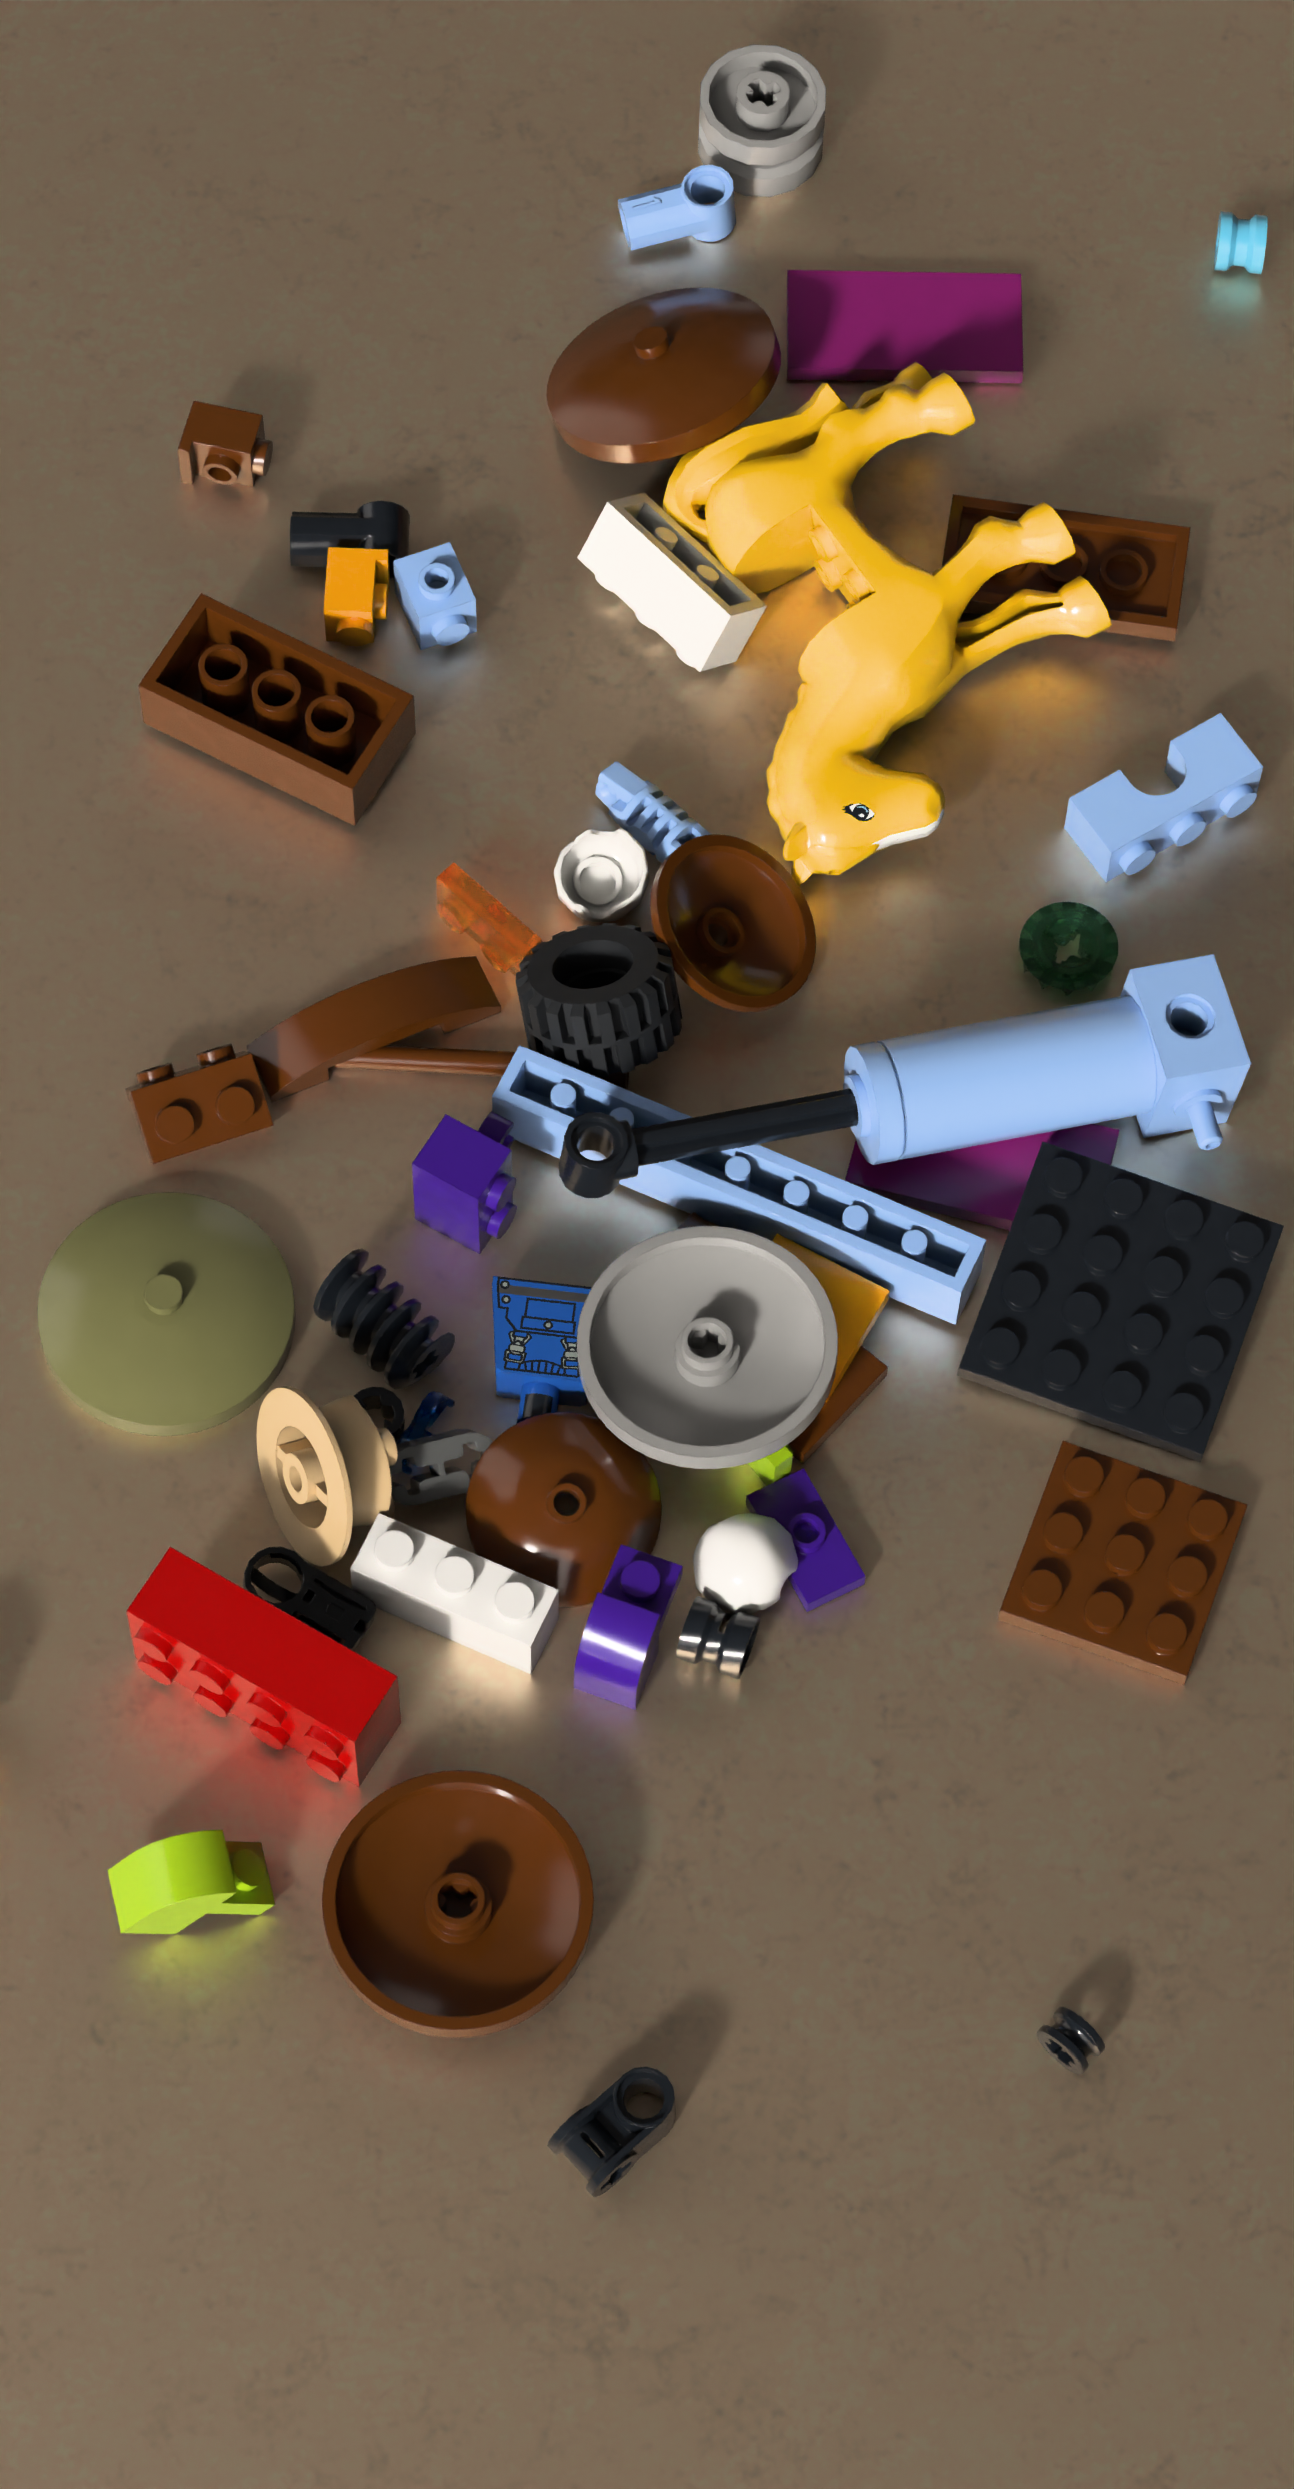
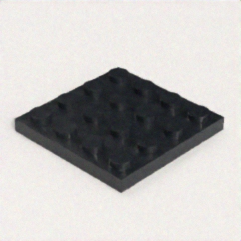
(1120, 1301)

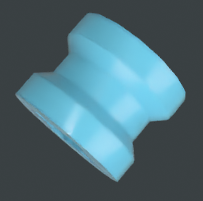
(1240, 242)

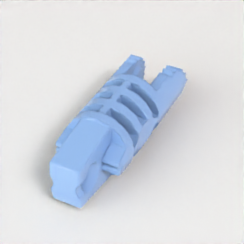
(645, 812)

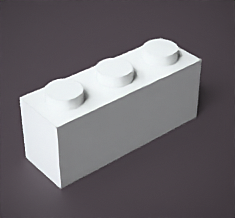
(671, 582)
(455, 1593)

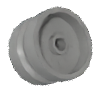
(762, 119)

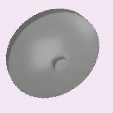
(707, 1347)

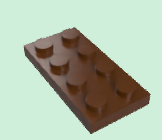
(1127, 561)

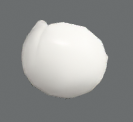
(602, 875)
(744, 1562)

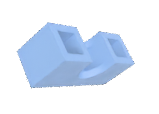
(1126, 828)

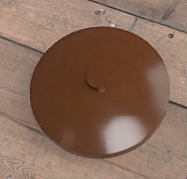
(664, 375)
(458, 1903)

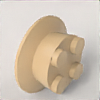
(323, 1470)

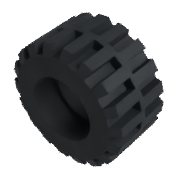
(600, 998)

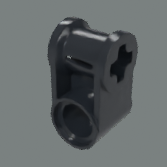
(613, 2131)

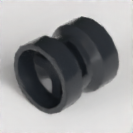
(717, 1637)

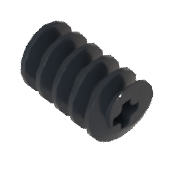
(377, 1324)

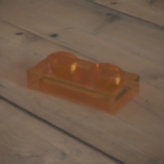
(473, 910)

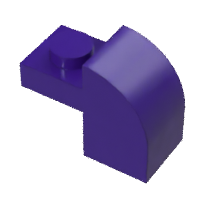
(625, 1627)

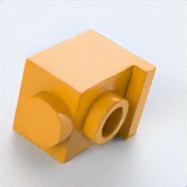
(355, 594)

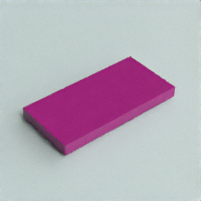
(887, 320)
(975, 1181)

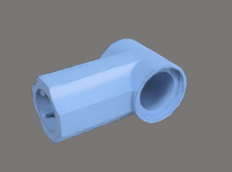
(681, 210)

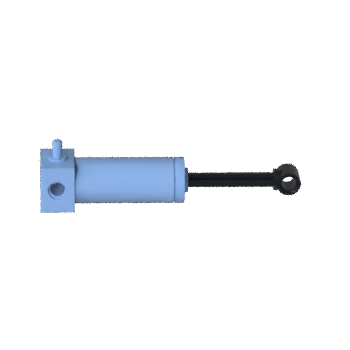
(1152, 1053)

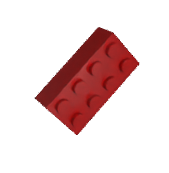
(263, 1668)

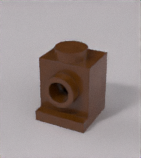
(223, 445)

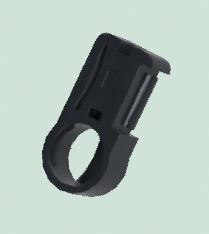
(319, 1603)

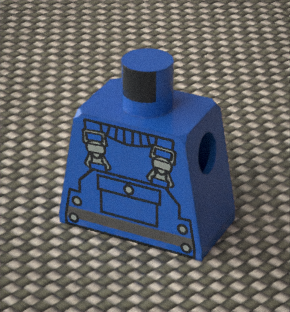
(537, 1344)

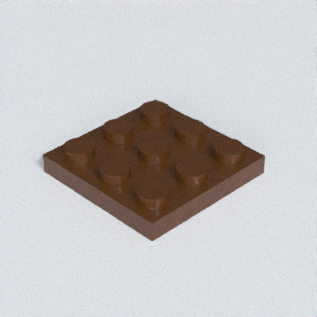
(1122, 1562)

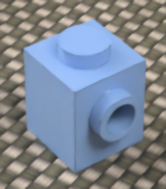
(435, 596)

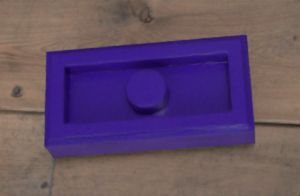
(824, 1558)

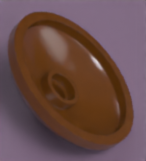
(733, 923)
(514, 1512)

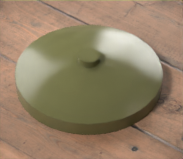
(166, 1314)

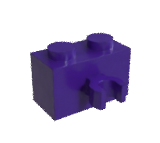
(466, 1181)

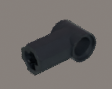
(372, 527)

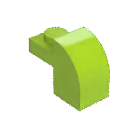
(186, 1877)

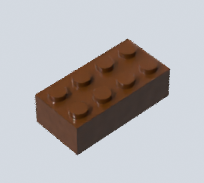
(277, 709)

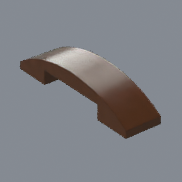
(370, 1017)

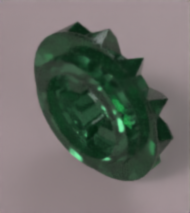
(1059, 925)

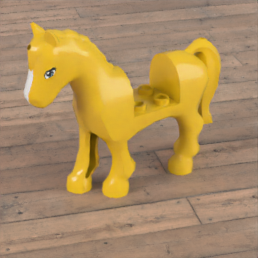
(785, 504)

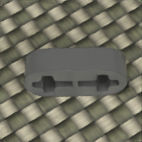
(433, 1452)

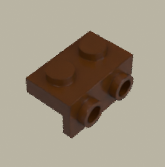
(199, 1104)

